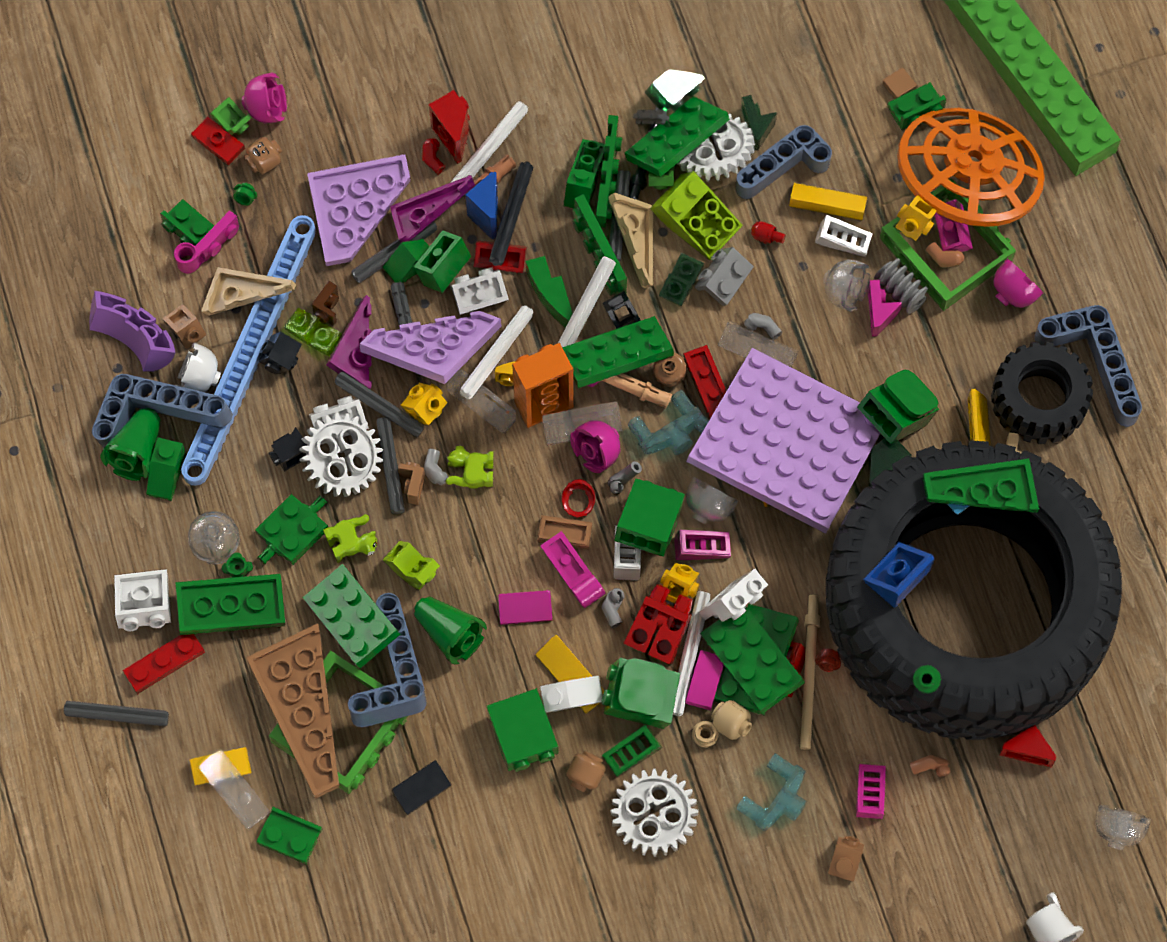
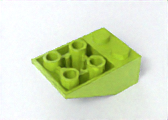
(696, 214)

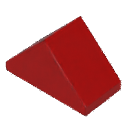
(1029, 747)

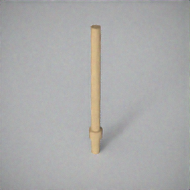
(812, 622)

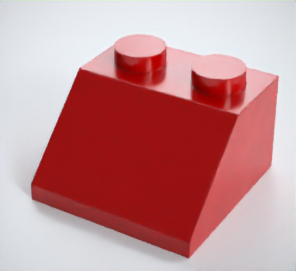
(450, 123)

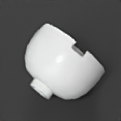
(199, 369)

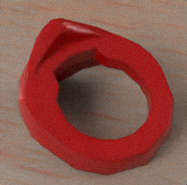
(578, 484)

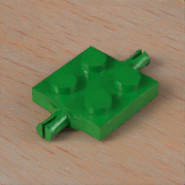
(291, 529)

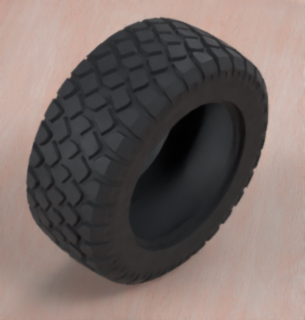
(975, 694)

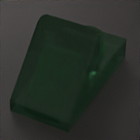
(760, 124)

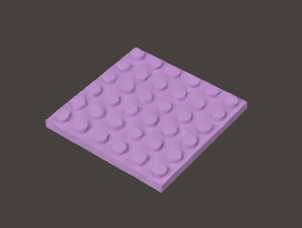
(786, 440)

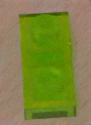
(313, 332)

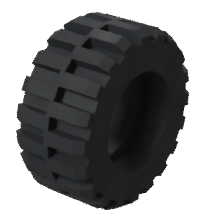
(1048, 363)

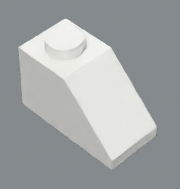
(571, 694)

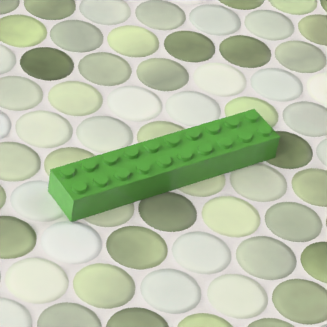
(1038, 81)

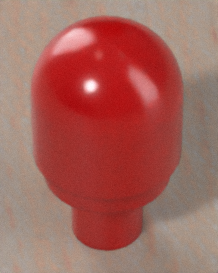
(766, 233)

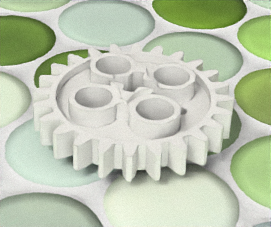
(734, 145)
(320, 462)
(641, 792)

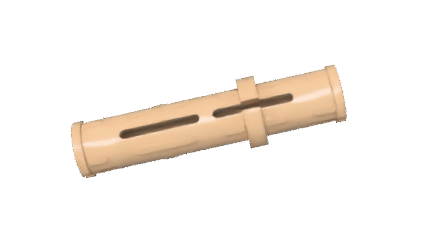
(640, 389)

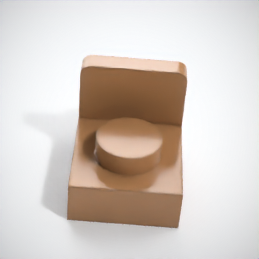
(184, 326)
(415, 480)

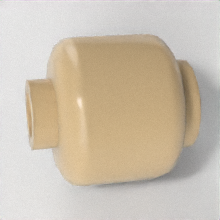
(731, 719)

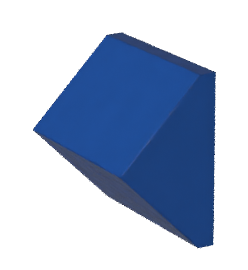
(482, 204)
(899, 573)

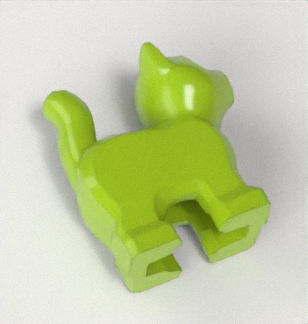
(474, 473)
(349, 543)

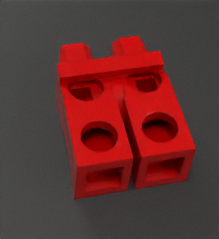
(661, 616)

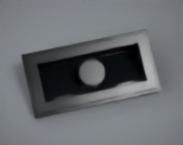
(421, 787)

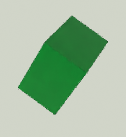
(401, 263)

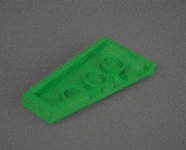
(609, 167)
(990, 486)

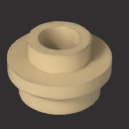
(705, 726)

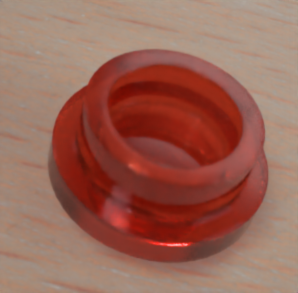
(828, 660)

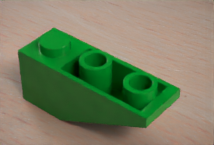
(584, 172)

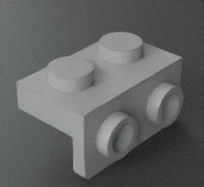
(724, 275)

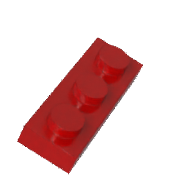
(705, 377)
(163, 662)

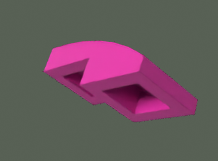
(704, 681)

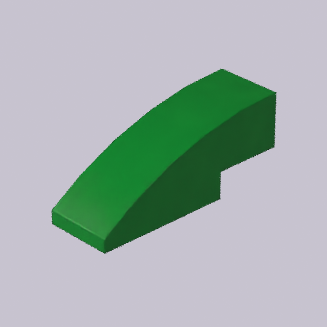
(549, 290)

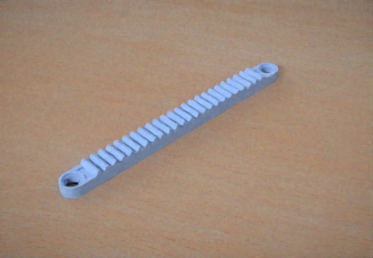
(247, 353)

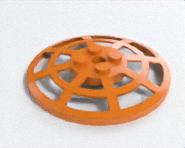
(960, 165)

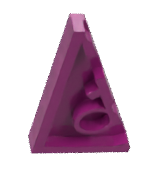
(418, 212)
(347, 353)

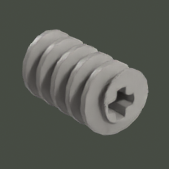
(901, 286)

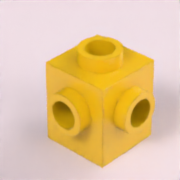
(916, 218)
(424, 403)
(680, 580)

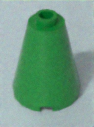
(133, 446)
(450, 628)

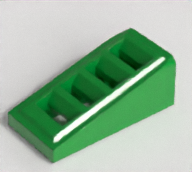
(634, 737)

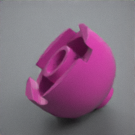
(265, 99)
(1015, 286)
(596, 444)

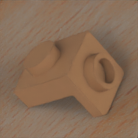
(846, 858)

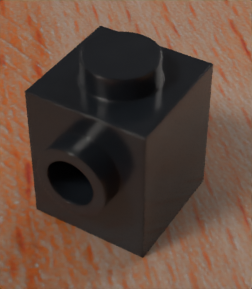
(279, 353)

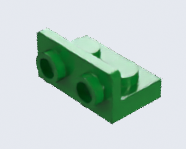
(915, 104)
(186, 223)

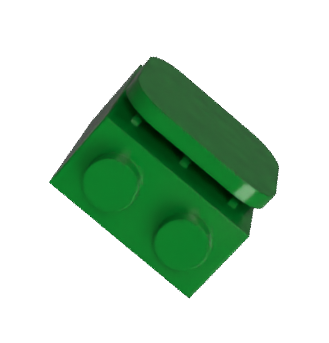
(899, 406)
(649, 517)
(641, 692)
(522, 730)

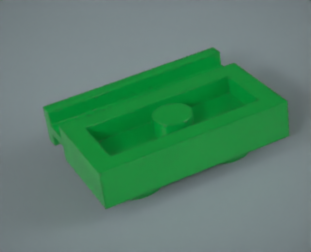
(289, 835)

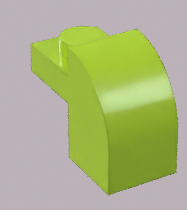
(411, 565)

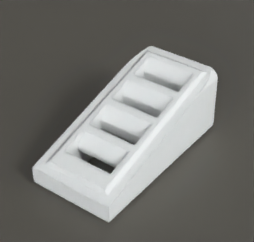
(841, 244)
(626, 568)

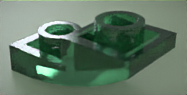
(682, 279)

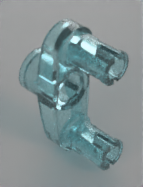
(672, 435)
(787, 800)

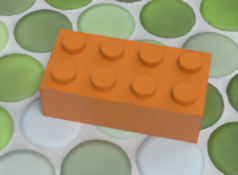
(543, 384)

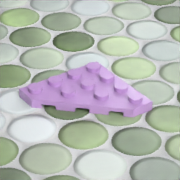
(353, 202)
(433, 348)

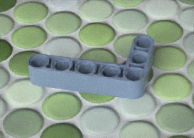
(1101, 354)
(161, 393)
(406, 686)

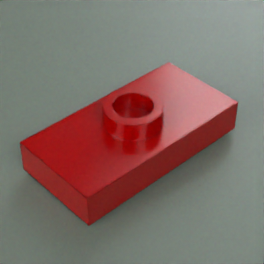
(218, 141)

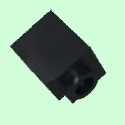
(617, 302)
(287, 451)

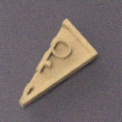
(636, 226)
(239, 288)

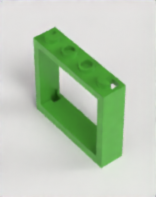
(936, 289)
(383, 736)

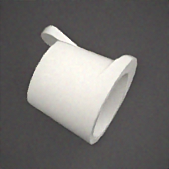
(1052, 924)

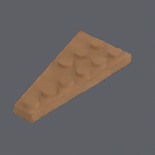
(296, 691)

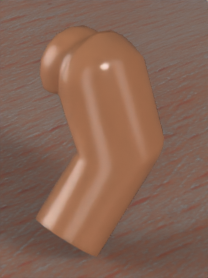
(945, 258)
(931, 762)

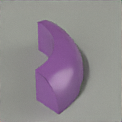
(133, 328)

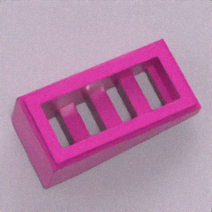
(692, 553)
(870, 811)

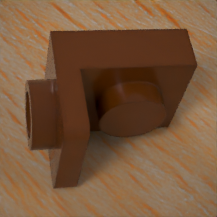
(326, 299)

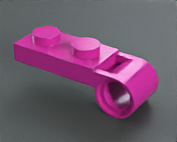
(208, 246)
(573, 570)

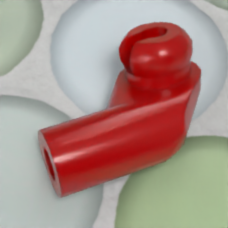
(429, 157)

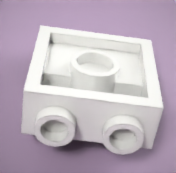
(735, 596)
(142, 600)

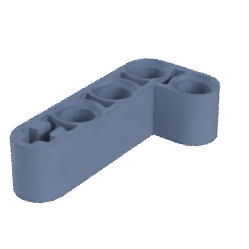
(779, 165)

